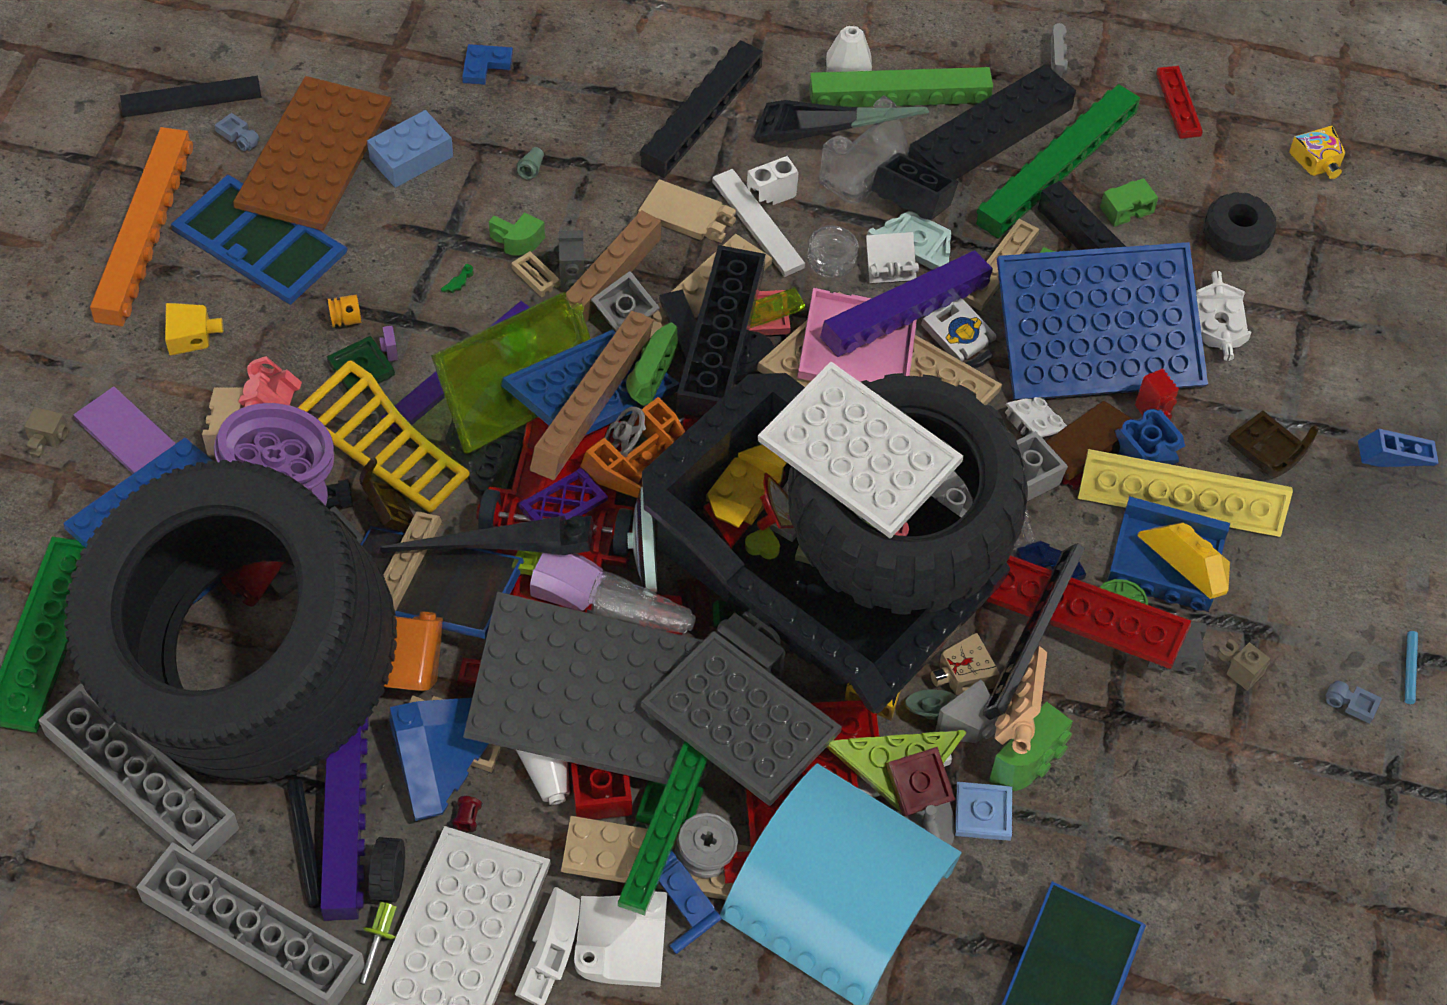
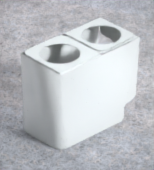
(774, 180)

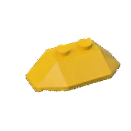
(1191, 557)

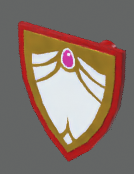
(776, 505)

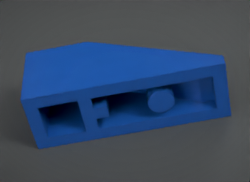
(1395, 449)

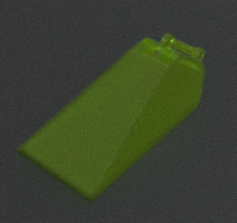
(475, 367)

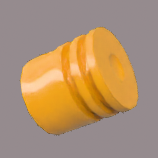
(340, 315)

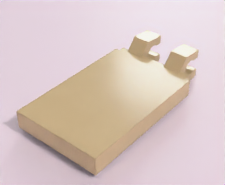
(688, 212)

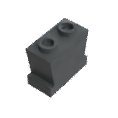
(570, 258)
(1191, 654)

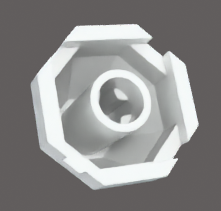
(849, 52)

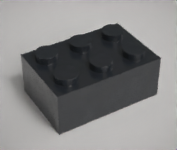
(914, 186)

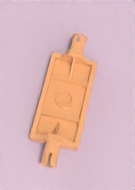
(1025, 705)

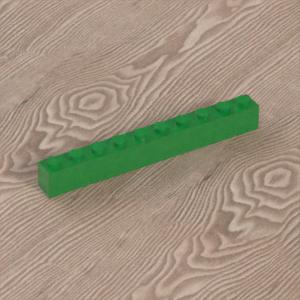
(1057, 160)

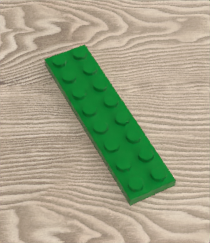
(39, 640)

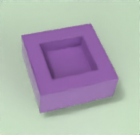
(388, 343)

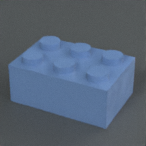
(410, 148)

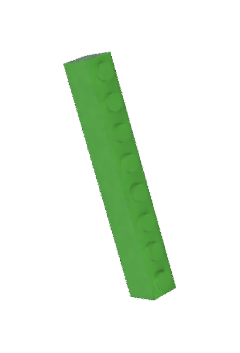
(901, 87)

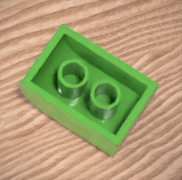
(1048, 742)

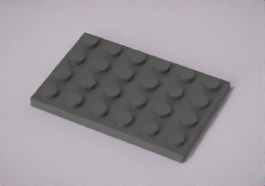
(741, 718)

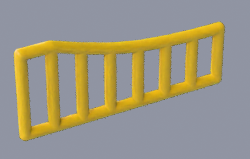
(408, 432)

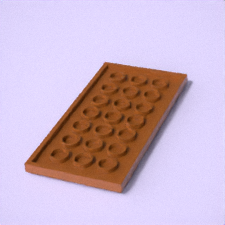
(313, 153)

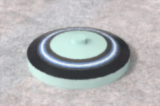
(644, 544)

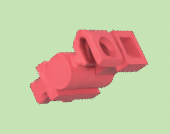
(268, 384)

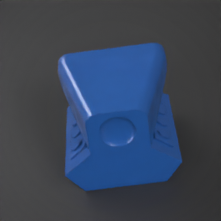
(1150, 438)

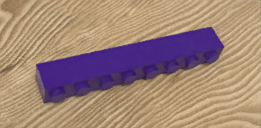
(906, 303)
(343, 829)

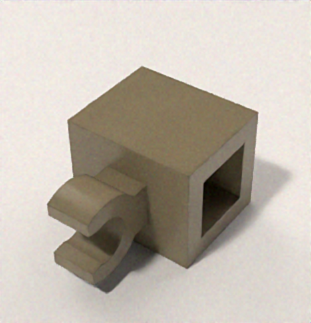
(44, 429)
(1246, 665)

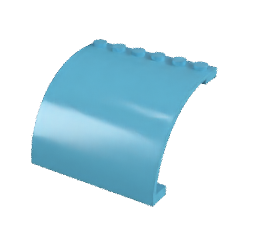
(836, 883)

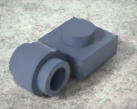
(233, 127)
(1360, 702)

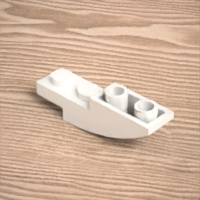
(552, 948)

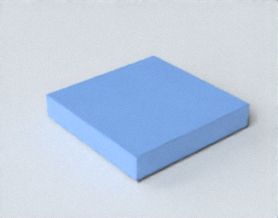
(983, 811)

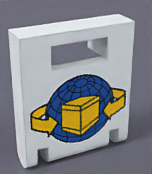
(960, 332)

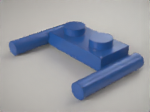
(689, 900)

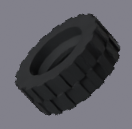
(387, 869)

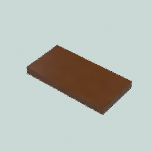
(1091, 431)

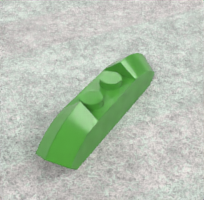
(653, 365)

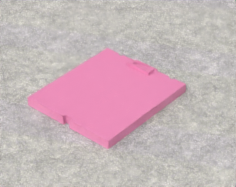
(868, 362)

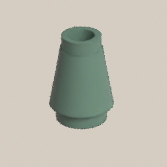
(530, 163)

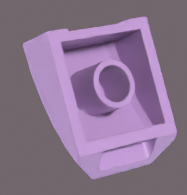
(564, 580)

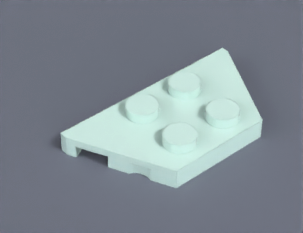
(930, 238)

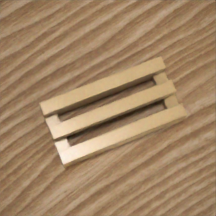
(532, 276)

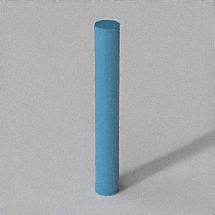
(1411, 667)

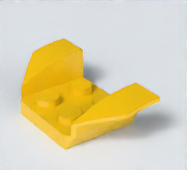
(739, 488)

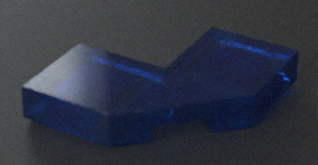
(1044, 556)

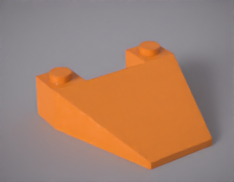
(623, 473)

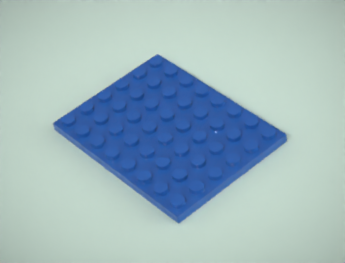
(1100, 320)

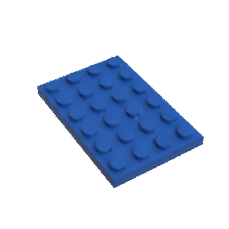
(552, 381)

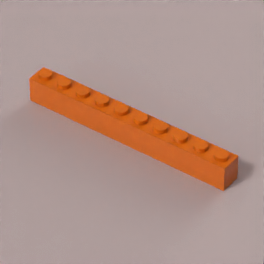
(141, 227)

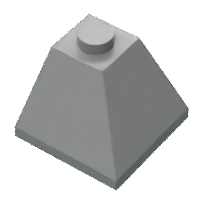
(622, 298)
(966, 714)

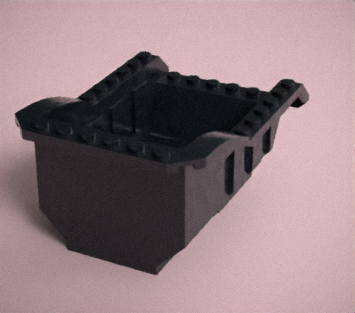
(822, 626)

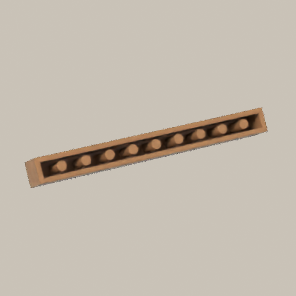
(591, 396)

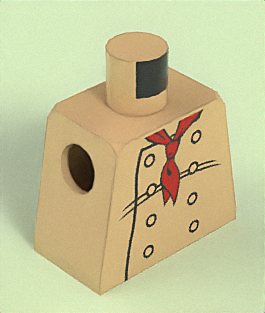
(965, 665)

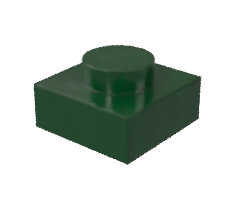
(723, 610)

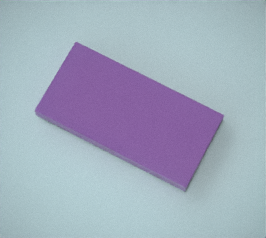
(123, 430)

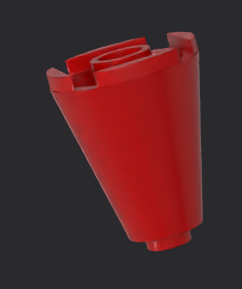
(251, 580)

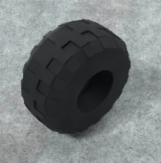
(1239, 226)

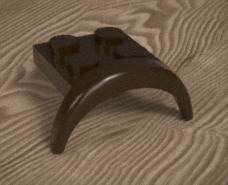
(1271, 444)
(386, 500)

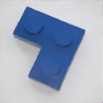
(481, 58)

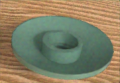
(929, 702)

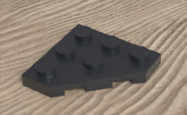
(490, 464)

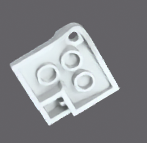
(622, 942)

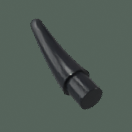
(980, 359)

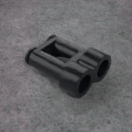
(343, 494)

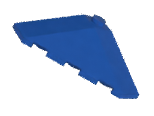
(433, 751)

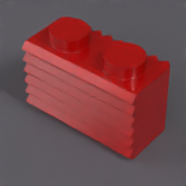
(1157, 393)

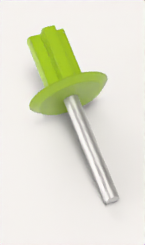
(380, 929)

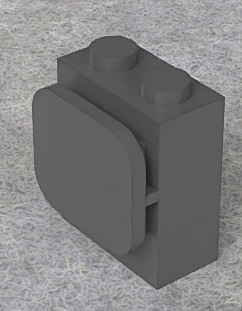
(755, 641)

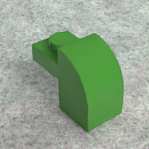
(520, 237)

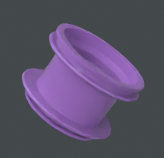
(280, 439)

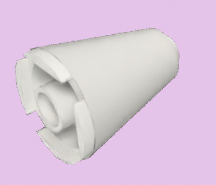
(548, 776)

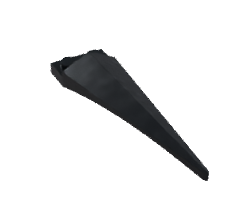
(545, 535)

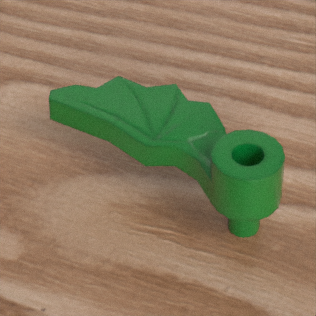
(459, 281)

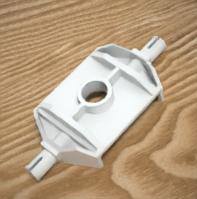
(1223, 302)

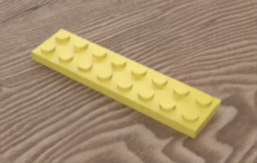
(1232, 499)

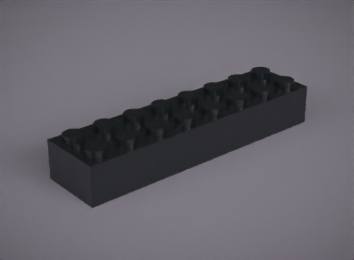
(995, 123)
(721, 330)

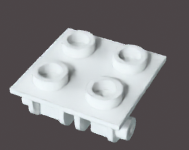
(891, 257)
(1033, 416)

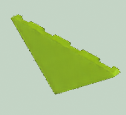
(869, 754)

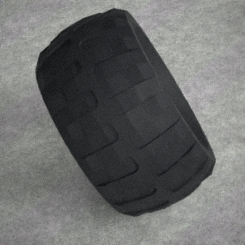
(935, 567)

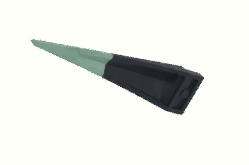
(797, 120)

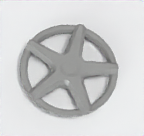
(624, 430)

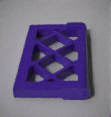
(589, 486)

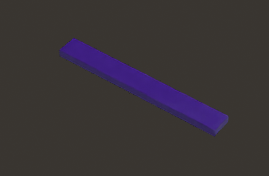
(430, 391)

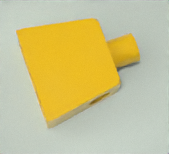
(189, 327)

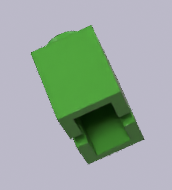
(1127, 201)

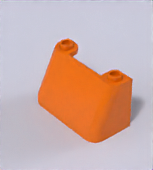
(416, 652)

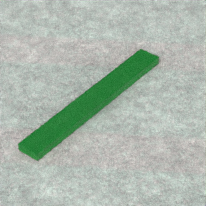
(663, 830)

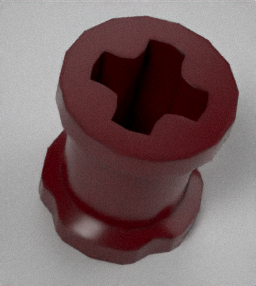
(467, 813)

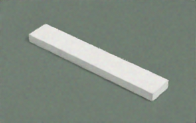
(758, 222)

